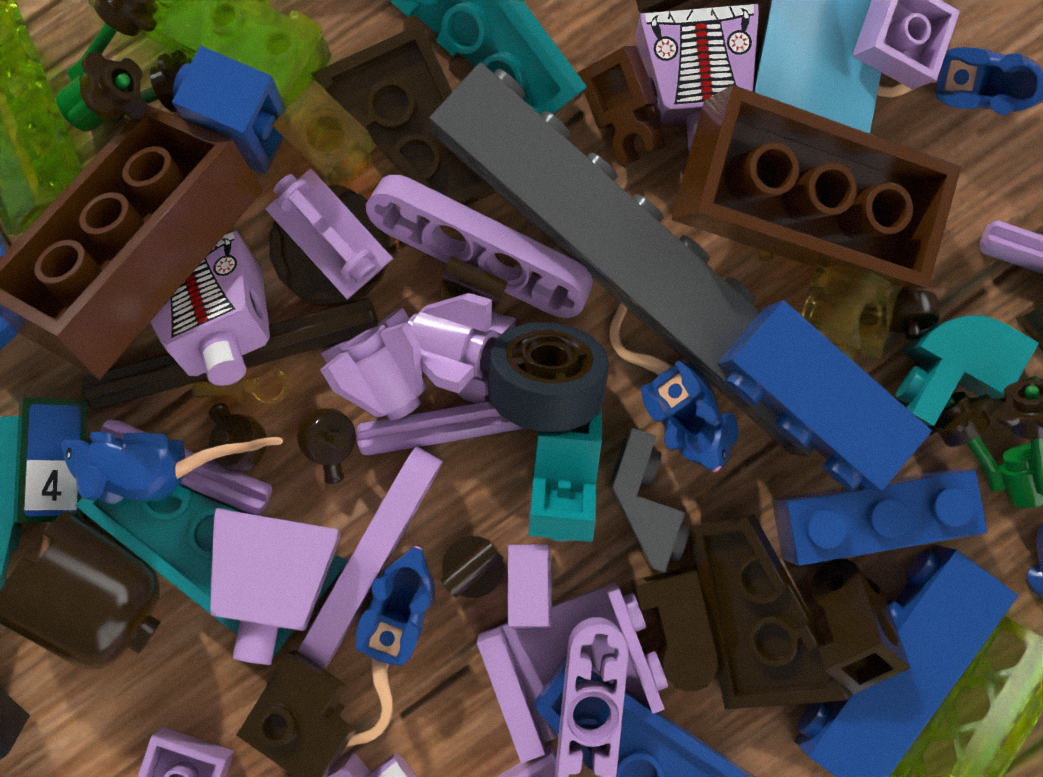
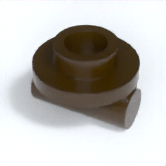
(464, 278)
(472, 567)

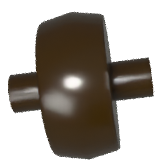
(915, 312)
(235, 429)
(327, 439)

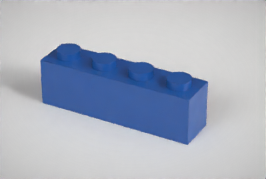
(942, 625)

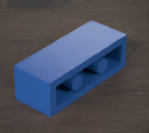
(822, 399)
(869, 521)

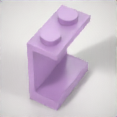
(525, 660)

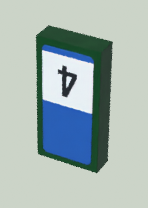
(42, 478)

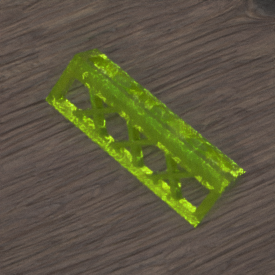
(1005, 724)

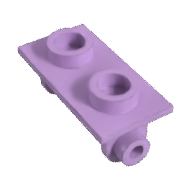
(327, 232)

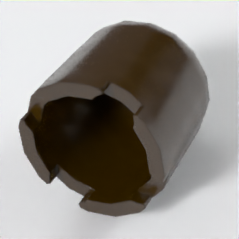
(82, 596)

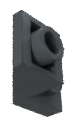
(653, 525)

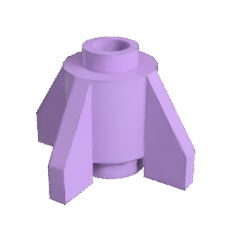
(458, 343)
(378, 368)

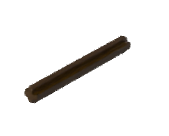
(286, 340)

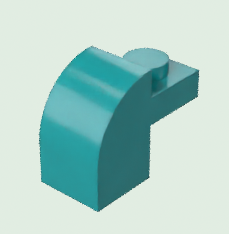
(966, 352)
(566, 483)

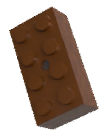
(814, 189)
(123, 238)

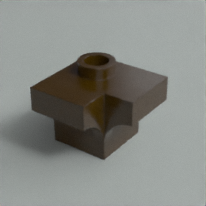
(299, 718)

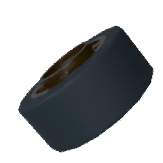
(547, 376)

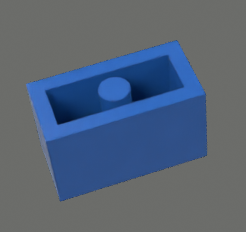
(231, 102)

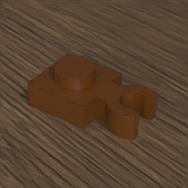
(617, 97)

